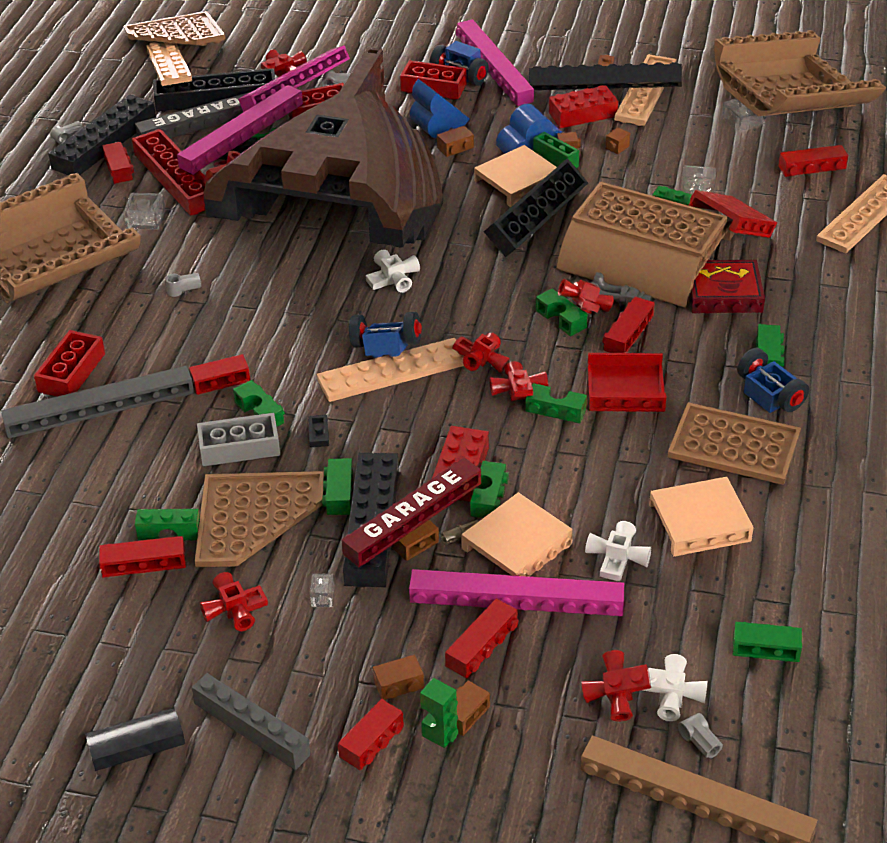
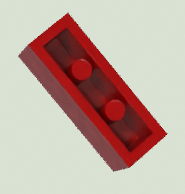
(118, 162)
(219, 374)
(371, 734)

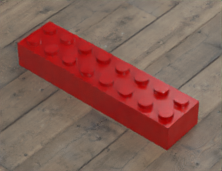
(160, 158)

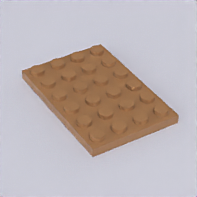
(735, 443)

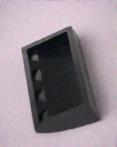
(135, 739)

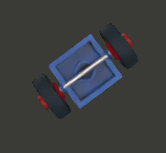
(462, 56)
(385, 337)
(770, 383)

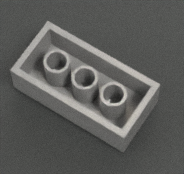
(238, 439)

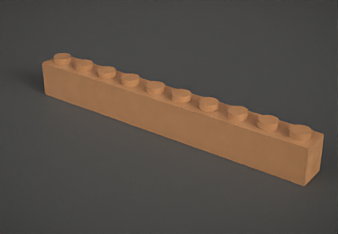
(696, 794)

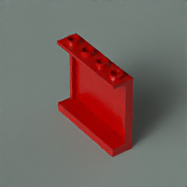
(745, 218)
(626, 382)

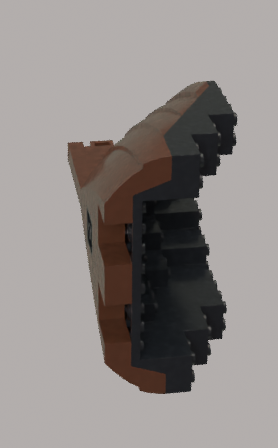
(344, 153)

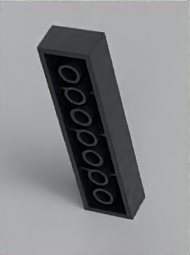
(209, 88)
(113, 126)
(535, 208)
(372, 494)

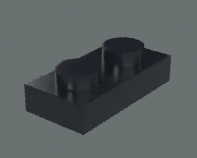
(318, 431)

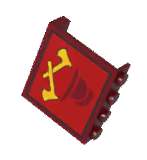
(728, 288)

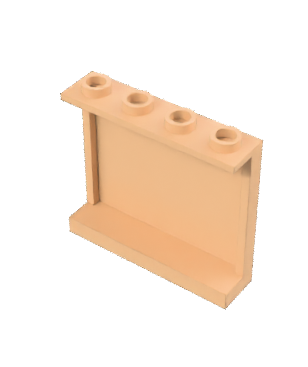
(514, 172)
(702, 516)
(518, 536)

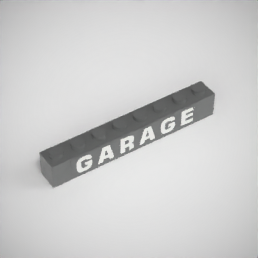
(193, 118)

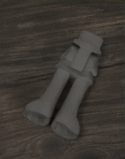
(621, 294)

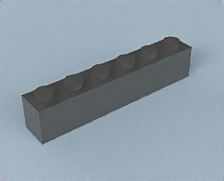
(251, 721)

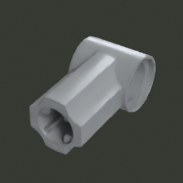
(336, 78)
(61, 134)
(176, 284)
(697, 730)

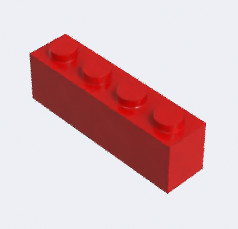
(813, 160)
(628, 326)
(142, 556)
(481, 638)

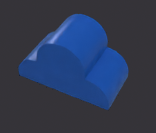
(433, 112)
(524, 125)

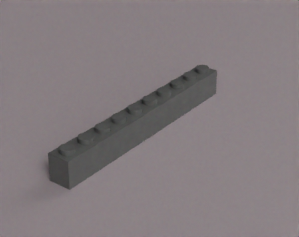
(97, 401)

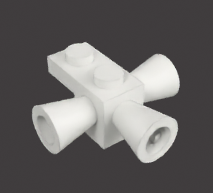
(392, 271)
(618, 550)
(672, 687)

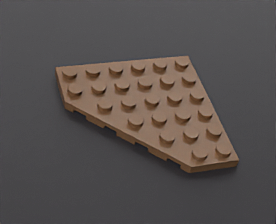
(184, 29)
(250, 511)

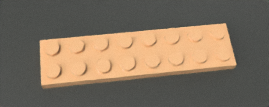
(168, 63)
(640, 101)
(857, 218)
(389, 370)

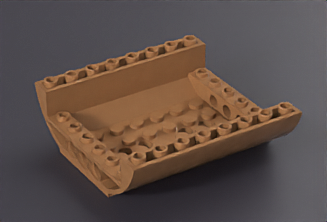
(786, 75)
(51, 231)
(641, 242)

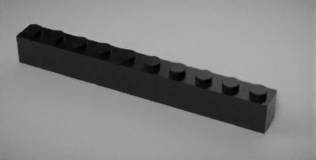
(611, 76)

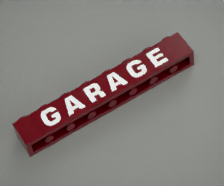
(411, 512)

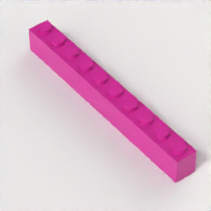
(499, 66)
(297, 76)
(239, 129)
(517, 591)

